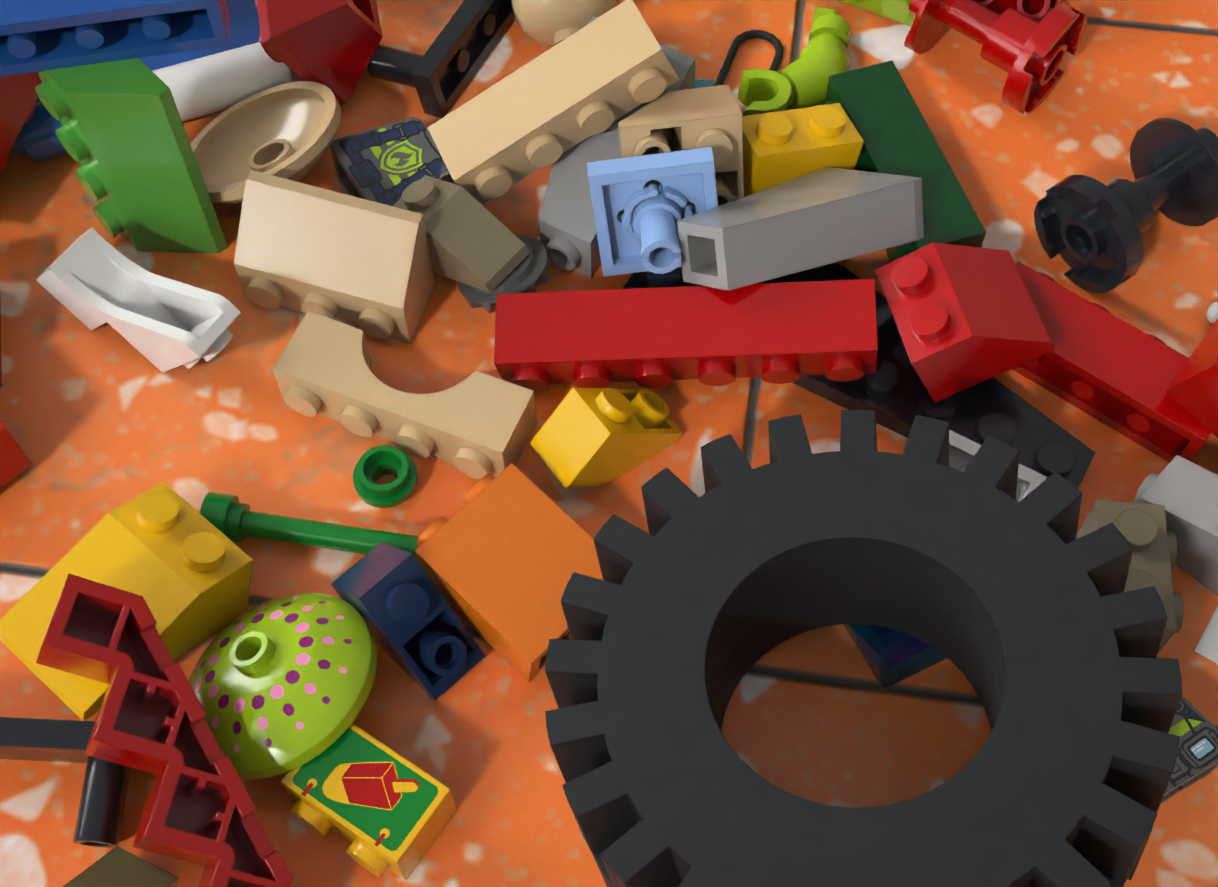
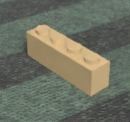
(553, 103)

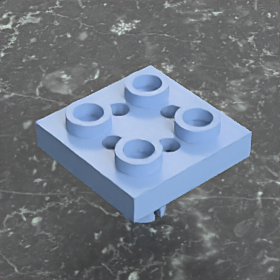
(649, 234)

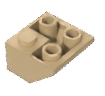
(687, 122)

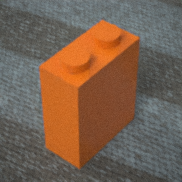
(508, 565)

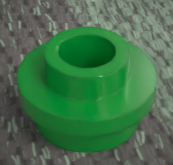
(385, 461)

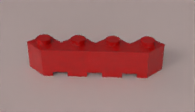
(159, 727)

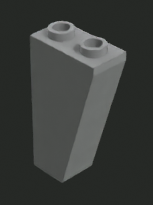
(800, 227)

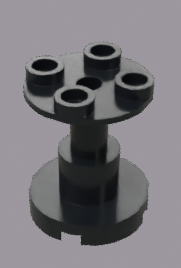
(1102, 225)

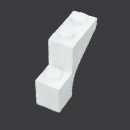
(155, 314)

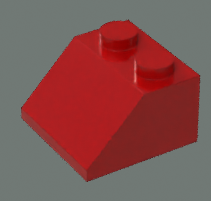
(962, 315)

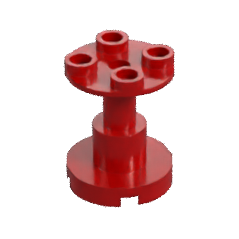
(1009, 41)

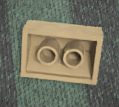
(333, 256)

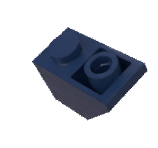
(409, 618)

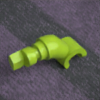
(805, 79)

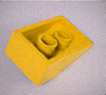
(150, 548)

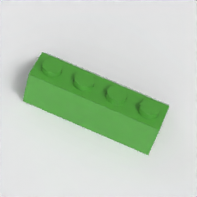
(133, 155)

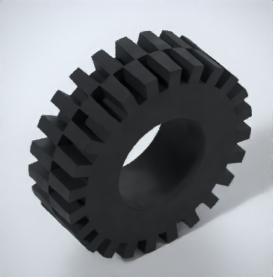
(891, 544)

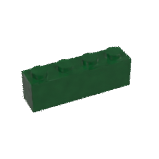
(903, 144)

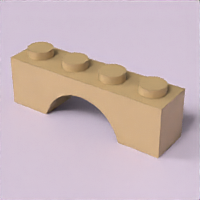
(472, 425)

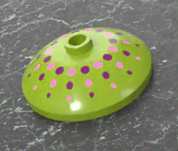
(285, 681)

